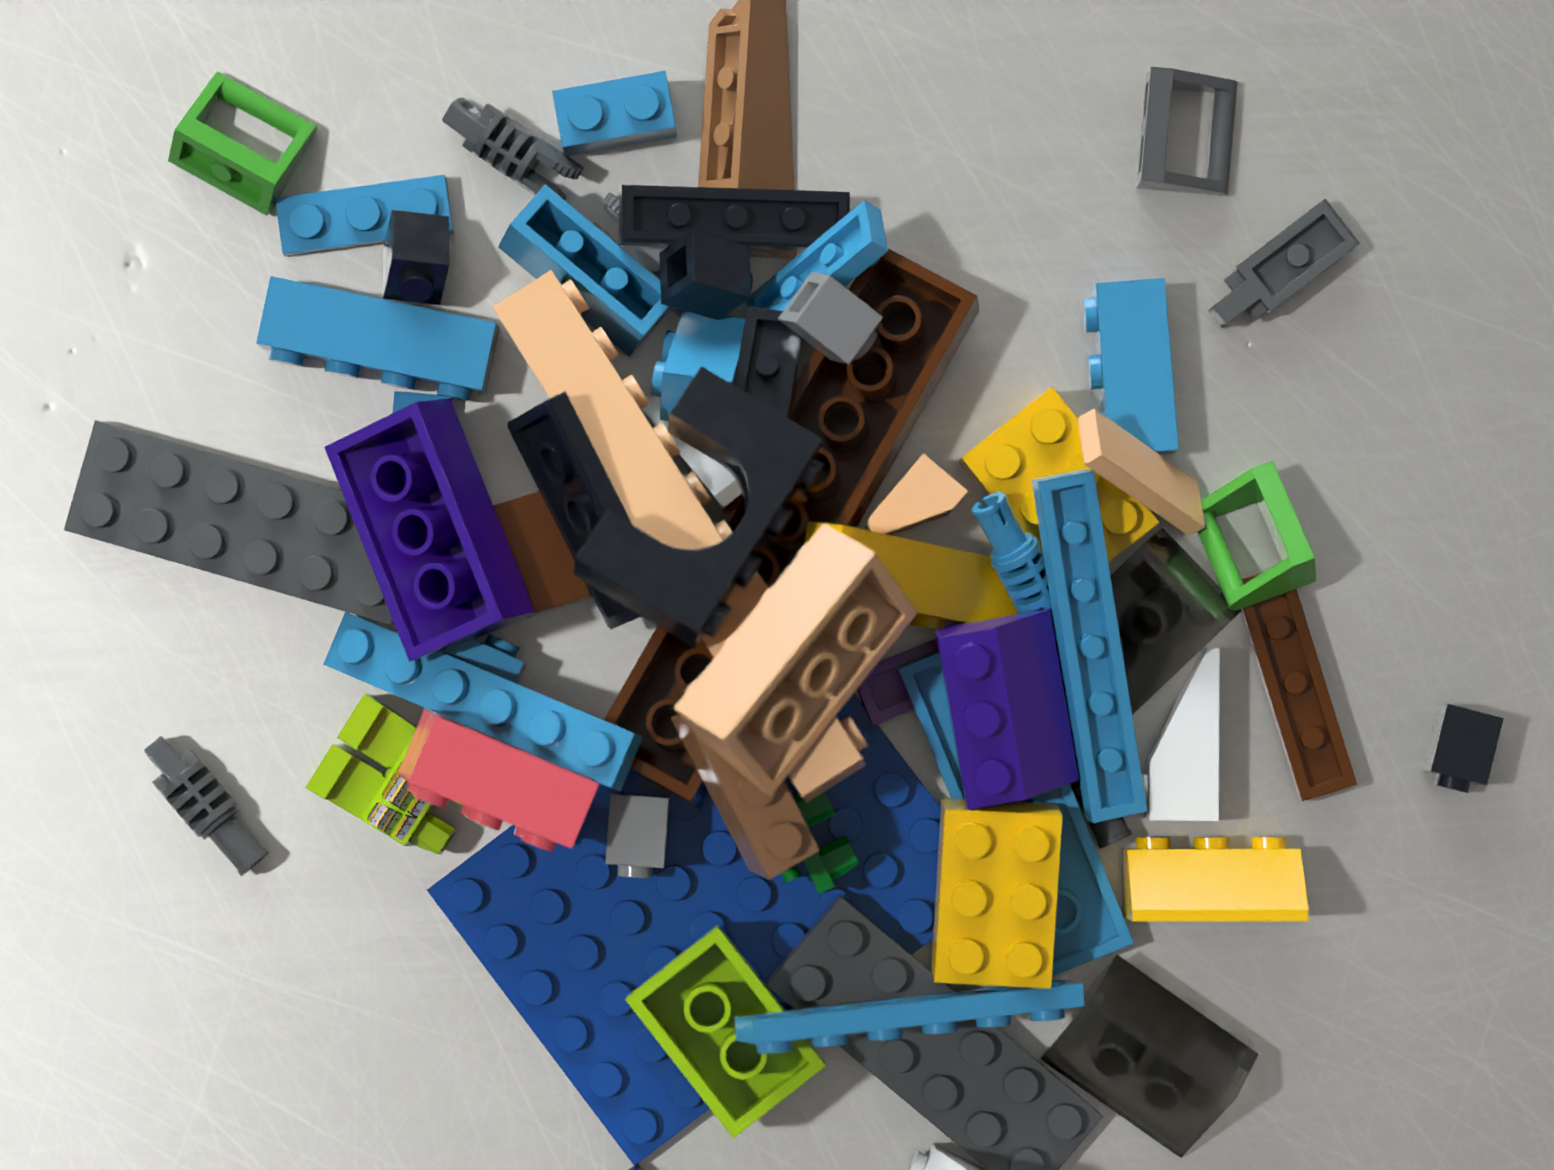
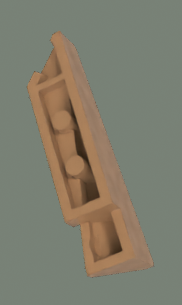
(748, 103)

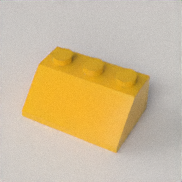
(1213, 881)

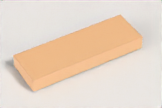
(1141, 472)

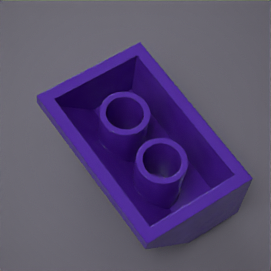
(1007, 707)

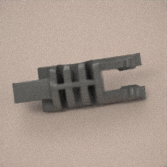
(508, 145)

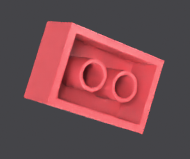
(496, 782)

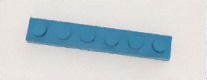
(1089, 645)
(485, 702)
(886, 1018)

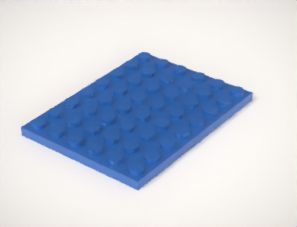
(578, 938)

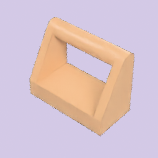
(917, 499)

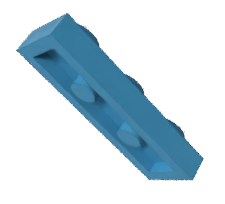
(355, 214)
(840, 252)

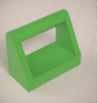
(230, 164)
(1297, 566)

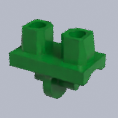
(832, 859)

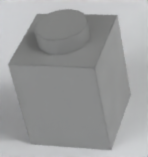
(831, 319)
(637, 834)

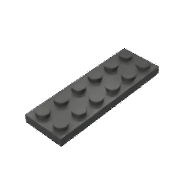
(224, 519)
(964, 1082)

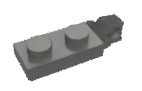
(1285, 264)

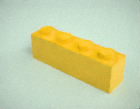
(935, 579)

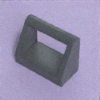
(1156, 126)

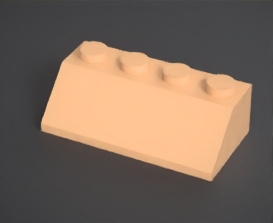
(797, 658)

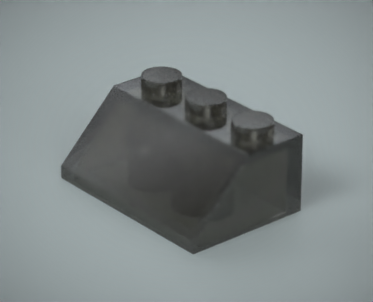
(1150, 1057)

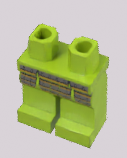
(377, 795)

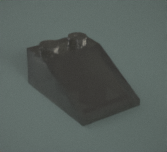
(1163, 614)

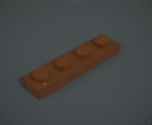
(1298, 695)

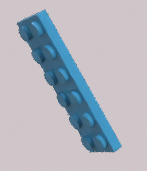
(1086, 908)

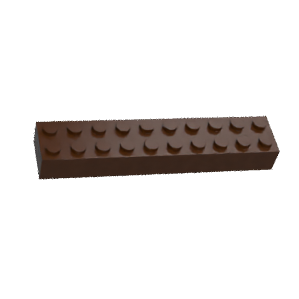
(864, 421)

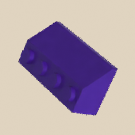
(429, 528)

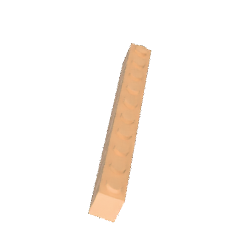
(639, 463)

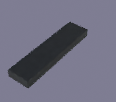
(746, 216)

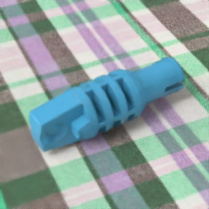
(1014, 555)

